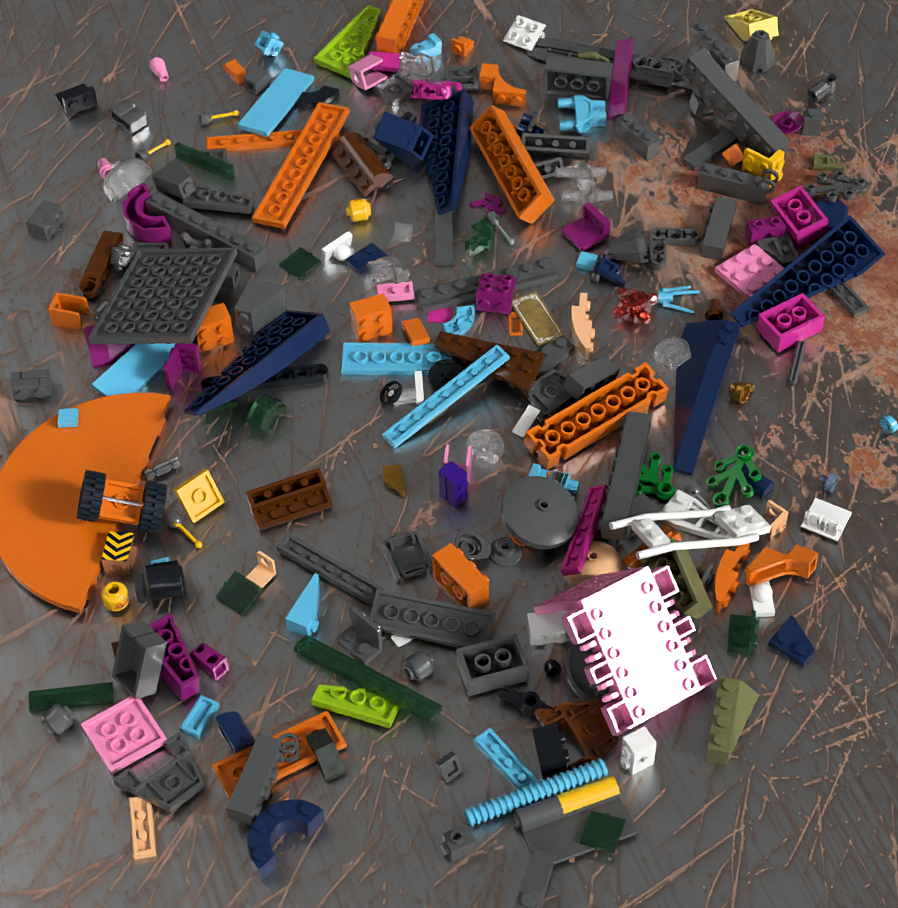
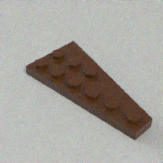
(518, 371)

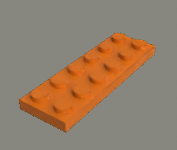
(230, 768)

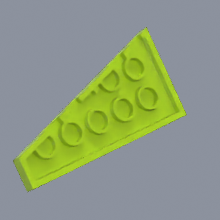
(350, 43)

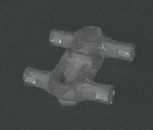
(583, 183)

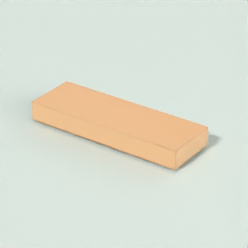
(142, 828)

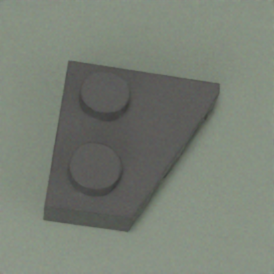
(779, 248)

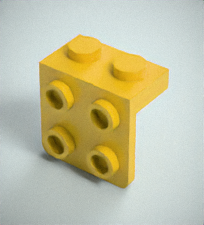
(755, 163)

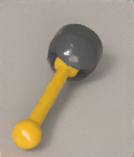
(205, 117)
(144, 155)
(175, 520)

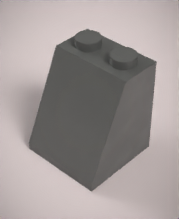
(259, 306)

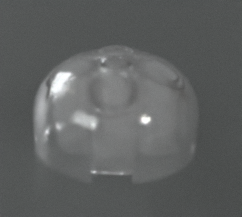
(125, 177)

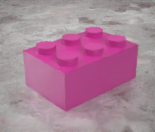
(800, 215)
(790, 322)

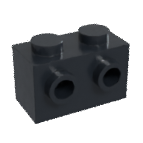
(550, 749)

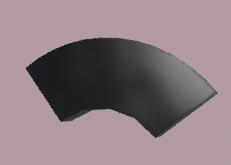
(311, 99)

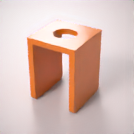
(68, 310)

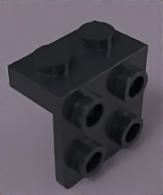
(77, 99)

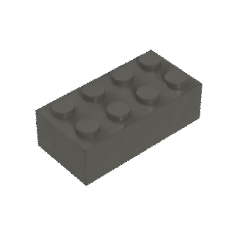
(577, 77)

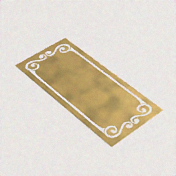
(537, 318)

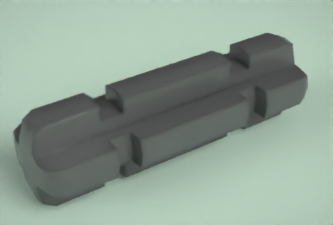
(595, 276)
(161, 468)

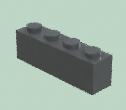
(556, 145)
(718, 228)

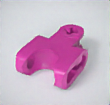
(433, 89)

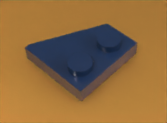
(358, 261)
(792, 642)

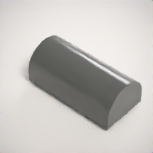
(547, 167)

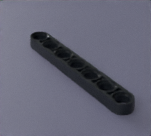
(292, 379)

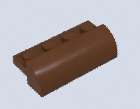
(361, 163)
(288, 499)

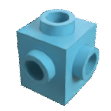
(269, 43)

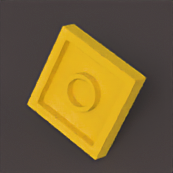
(199, 495)

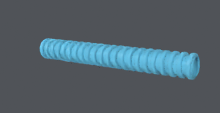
(535, 792)

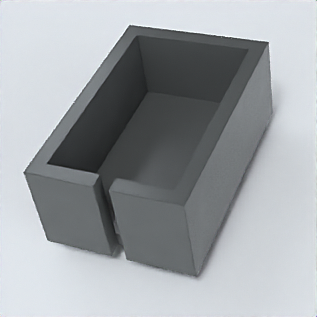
(139, 659)

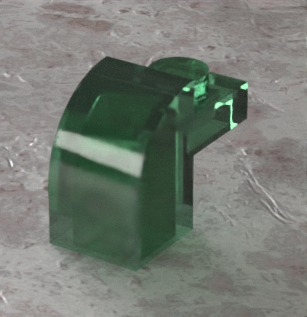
(481, 238)
(264, 410)

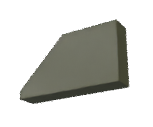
(592, 56)
(826, 163)

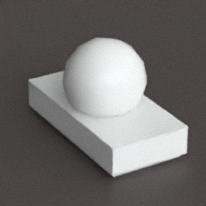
(338, 248)
(762, 599)

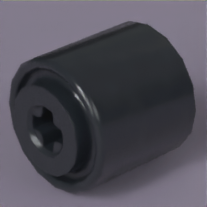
(165, 580)

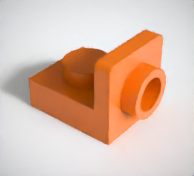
(461, 46)

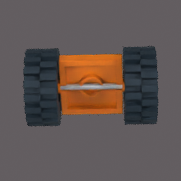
(121, 501)

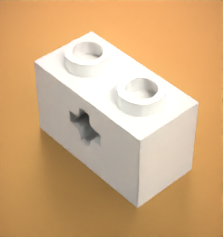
(638, 750)

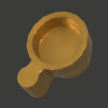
(741, 391)

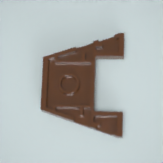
(586, 726)

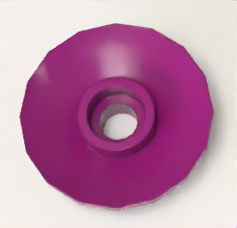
(788, 121)

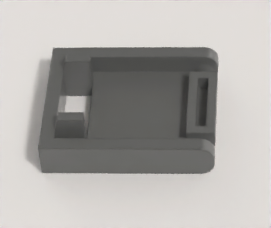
(409, 560)

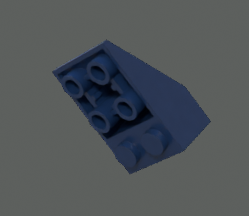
(403, 138)

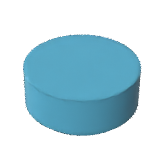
(888, 424)

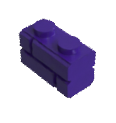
(453, 484)

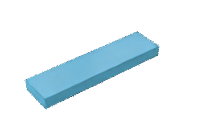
(504, 759)

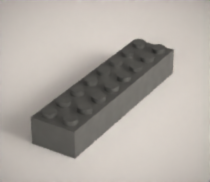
(733, 105)

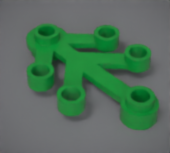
(733, 474)
(663, 490)

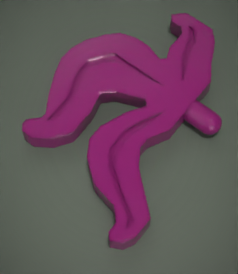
(495, 205)

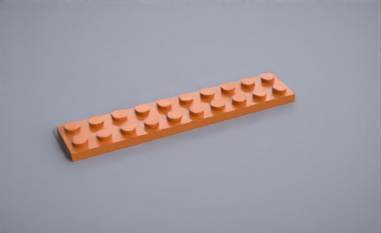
(301, 165)

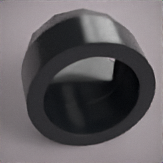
(552, 668)

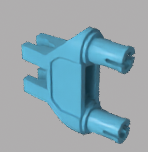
(587, 114)

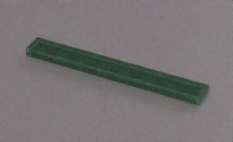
(368, 678)

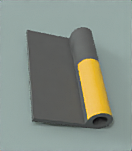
(559, 821)

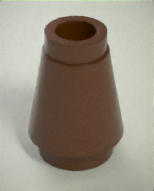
(714, 310)

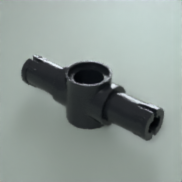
(522, 699)

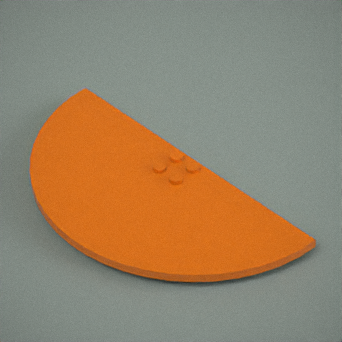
(42, 485)

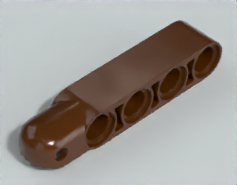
(99, 264)

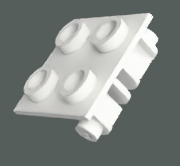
(525, 33)
(826, 519)

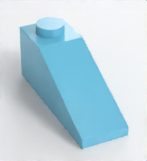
(305, 612)

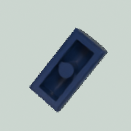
(761, 487)

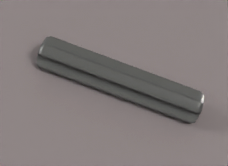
(796, 363)

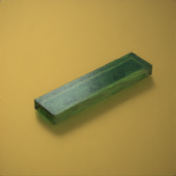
(204, 161)
(72, 696)

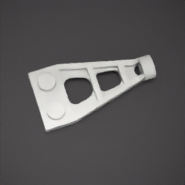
(683, 502)

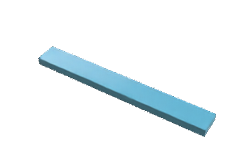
(445, 396)

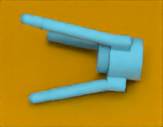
(666, 295)

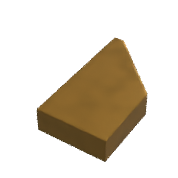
(394, 478)

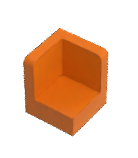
(734, 154)

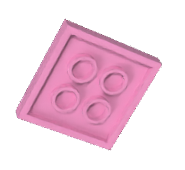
(749, 270)
(124, 733)

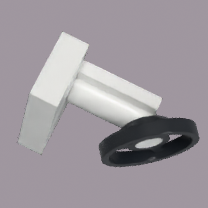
(401, 396)

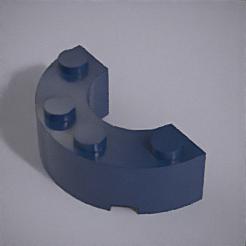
(273, 823)

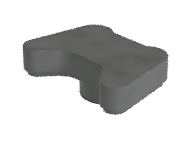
(189, 243)

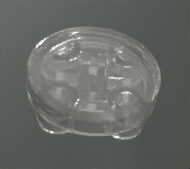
(671, 353)
(485, 445)

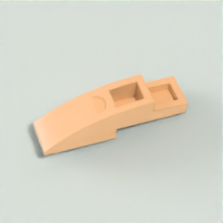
(582, 327)

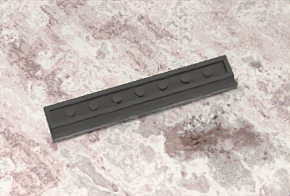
(465, 289)

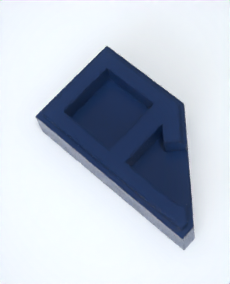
(610, 271)

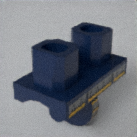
(528, 120)

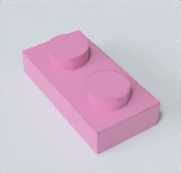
(396, 292)

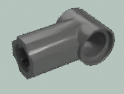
(823, 87)

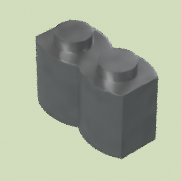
(128, 116)

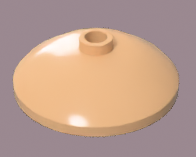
(605, 561)

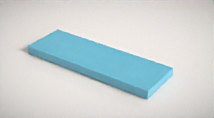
(275, 102)
(389, 358)
(133, 369)

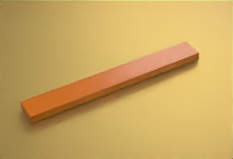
(255, 141)

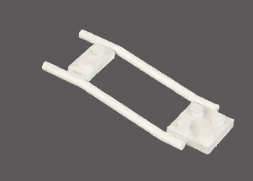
(741, 523)

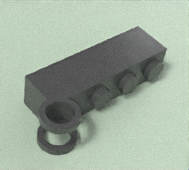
(736, 183)
(258, 774)

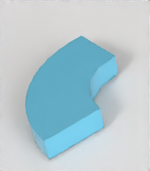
(462, 320)

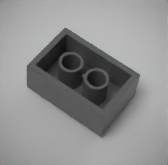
(492, 664)

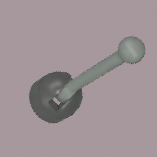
(494, 219)
(694, 490)

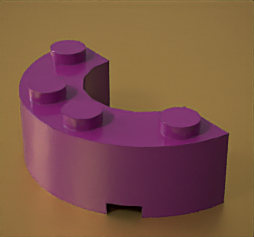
(142, 226)

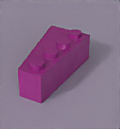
(177, 665)

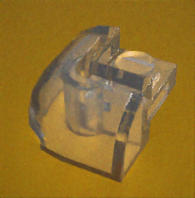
(416, 67)
(386, 269)

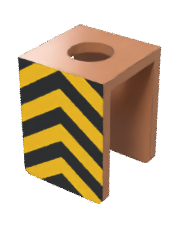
(119, 553)

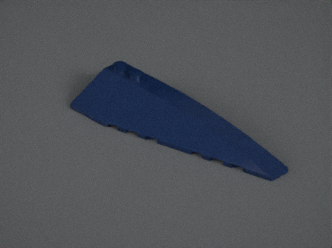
(830, 262)
(700, 385)

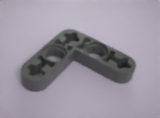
(662, 241)

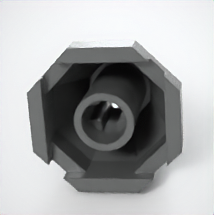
(758, 52)
(630, 246)

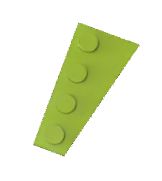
(355, 704)

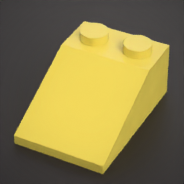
(749, 21)

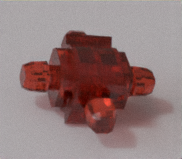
(634, 306)

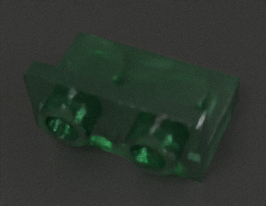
(741, 633)

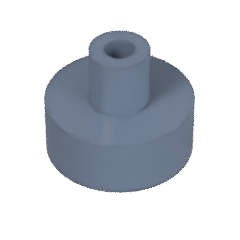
(830, 481)

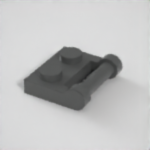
(463, 75)

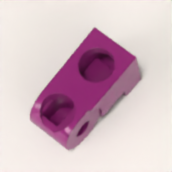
(210, 661)

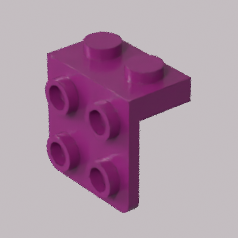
(589, 229)
(495, 293)
(181, 358)

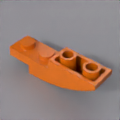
(727, 575)

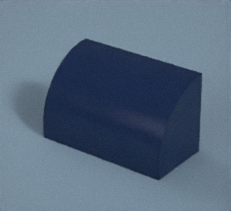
(234, 731)

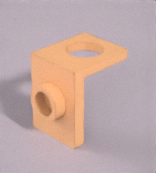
(780, 522)
(262, 572)

